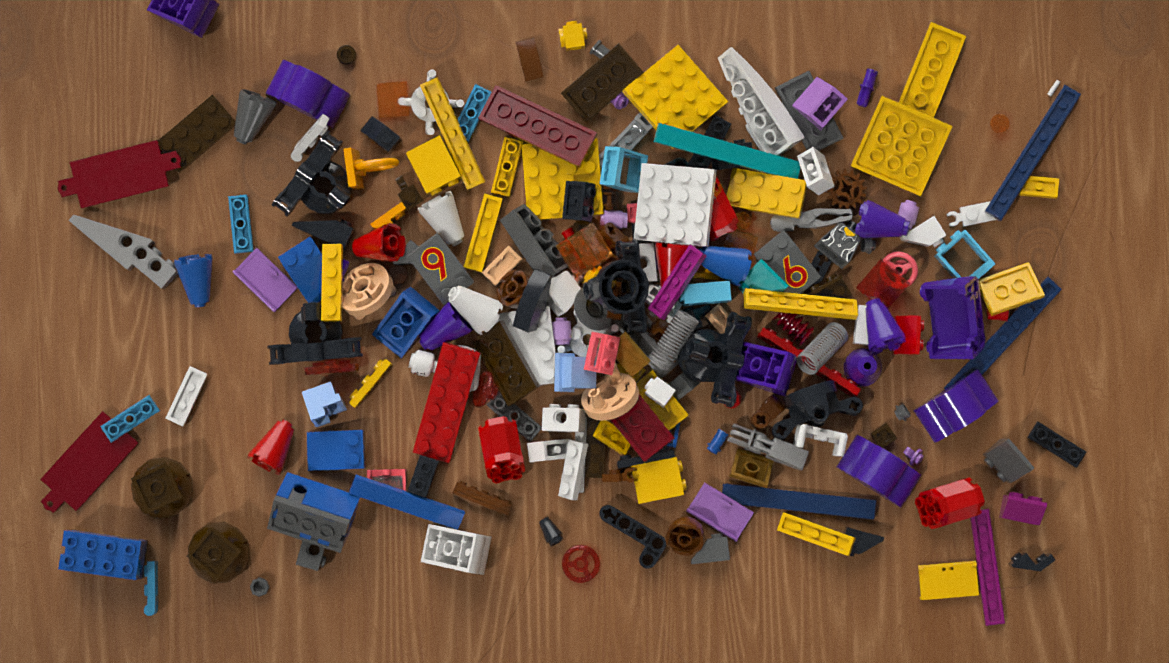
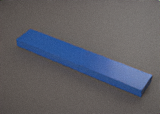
(407, 502)

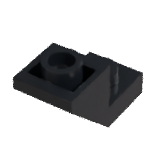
(1023, 561)

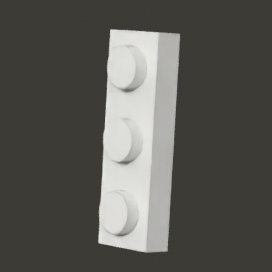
(186, 396)
(573, 470)

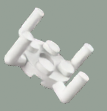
(418, 106)
(577, 334)
(838, 438)

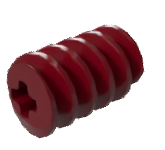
(795, 326)

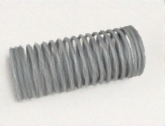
(828, 342)
(658, 354)

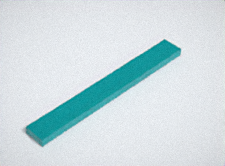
(726, 151)

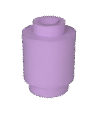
(909, 211)
(615, 217)
(561, 331)

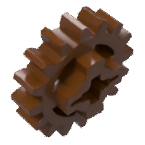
(850, 200)

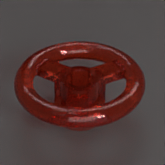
(485, 390)
(566, 564)

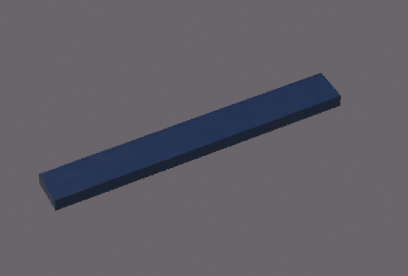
(1032, 153)
(1008, 332)
(800, 501)

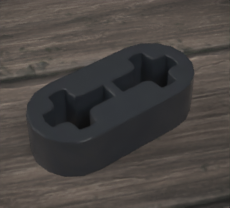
(823, 269)

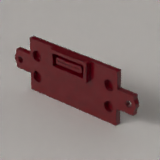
(119, 174)
(85, 465)

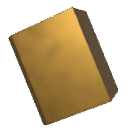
(630, 355)
(751, 468)

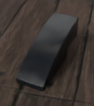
(533, 301)

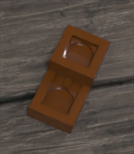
(529, 59)

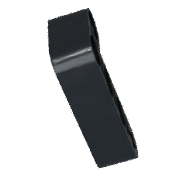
(630, 531)

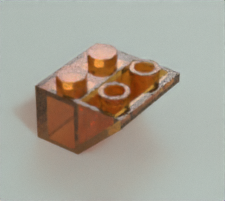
(584, 250)

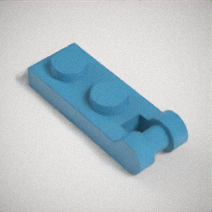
(151, 588)

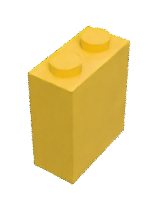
(434, 166)
(659, 480)

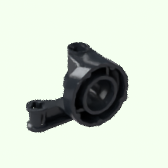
(302, 186)
(633, 287)
(301, 351)
(725, 361)
(813, 400)

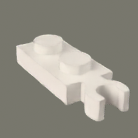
(971, 215)

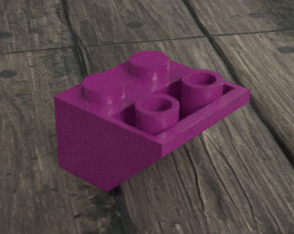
(1023, 510)

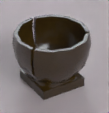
(161, 487)
(218, 552)

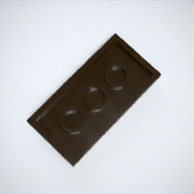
(602, 82)
(197, 132)
(506, 363)

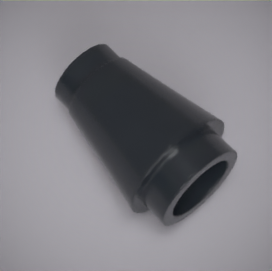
(551, 532)

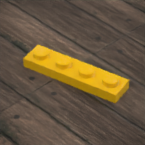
(483, 233)
(332, 282)
(816, 534)

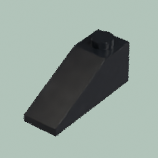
(328, 231)

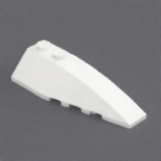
(764, 113)

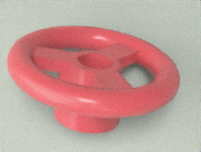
(903, 264)

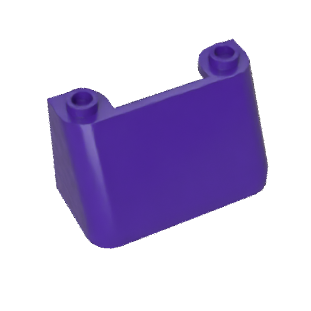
(955, 318)

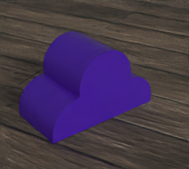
(188, 15)
(307, 92)
(767, 368)
(956, 406)
(879, 470)

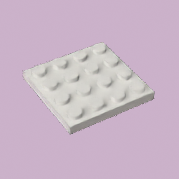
(675, 204)

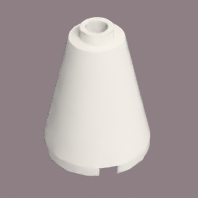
(444, 218)
(475, 308)

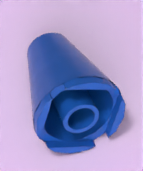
(727, 263)
(195, 277)

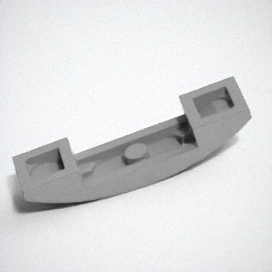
(631, 135)

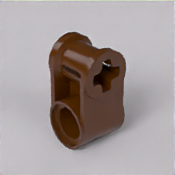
(611, 236)
(769, 410)

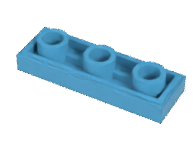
(476, 103)
(241, 235)
(140, 411)

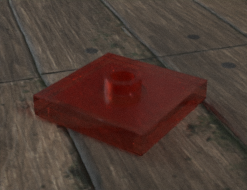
(883, 283)

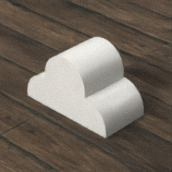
(456, 549)

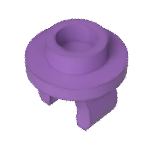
(620, 101)
(916, 457)

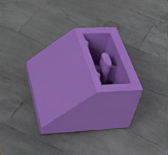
(819, 103)

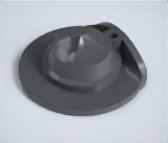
(591, 313)

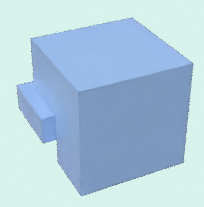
(571, 373)
(322, 403)

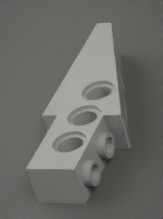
(111, 241)

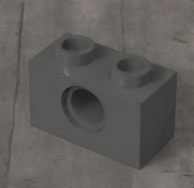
(308, 560)

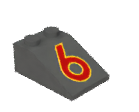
(788, 263)
(439, 267)

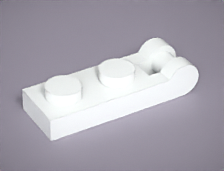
(309, 138)

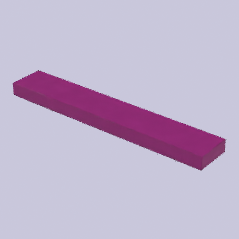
(987, 569)

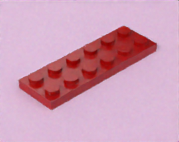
(446, 402)

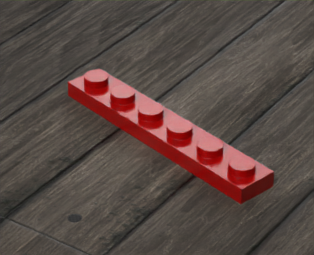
(848, 387)

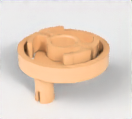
(378, 291)
(602, 405)

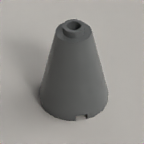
(251, 115)

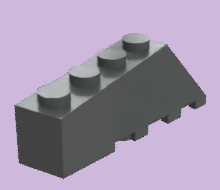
(534, 241)

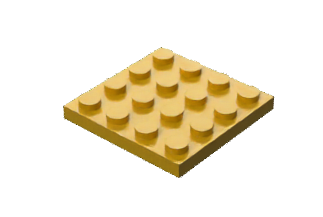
(675, 93)
(901, 145)
(547, 176)

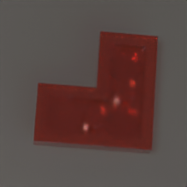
(331, 367)

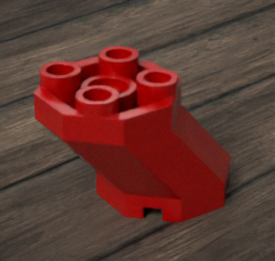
(723, 215)
(501, 449)
(949, 503)

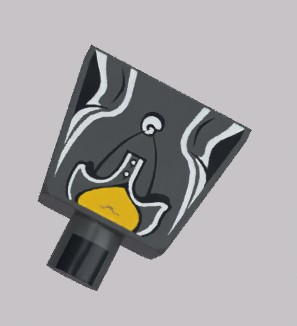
(839, 243)

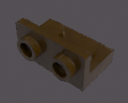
(833, 288)

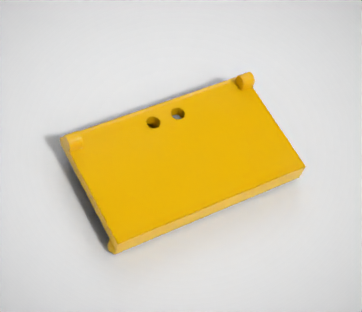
(941, 581)

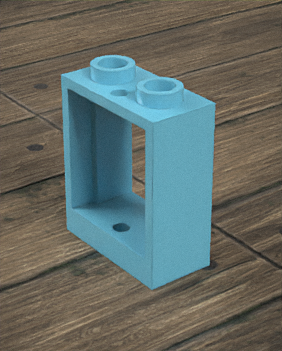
(612, 168)
(943, 248)
(706, 293)

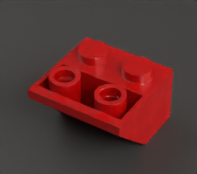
(912, 328)

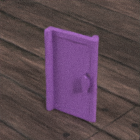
(264, 281)
(718, 513)

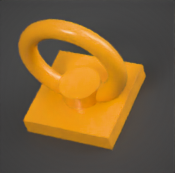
(357, 167)

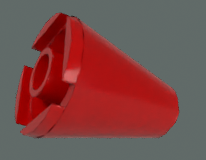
(381, 244)
(667, 258)
(273, 447)

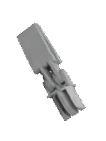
(808, 220)
(778, 449)

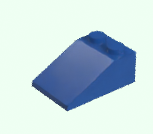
(305, 268)
(405, 321)
(336, 450)

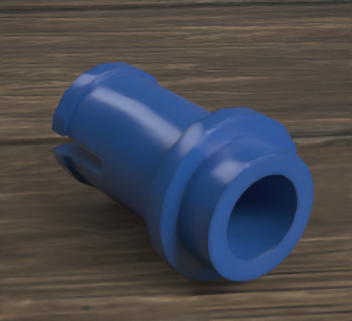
(717, 441)

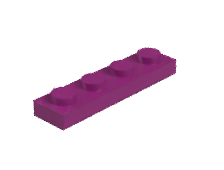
(677, 282)

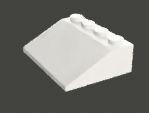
(535, 346)

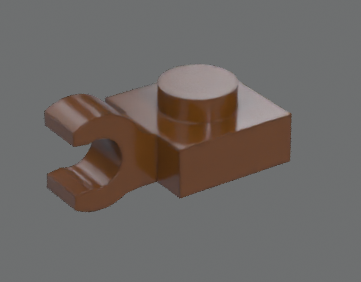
(616, 475)

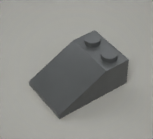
(1007, 461)

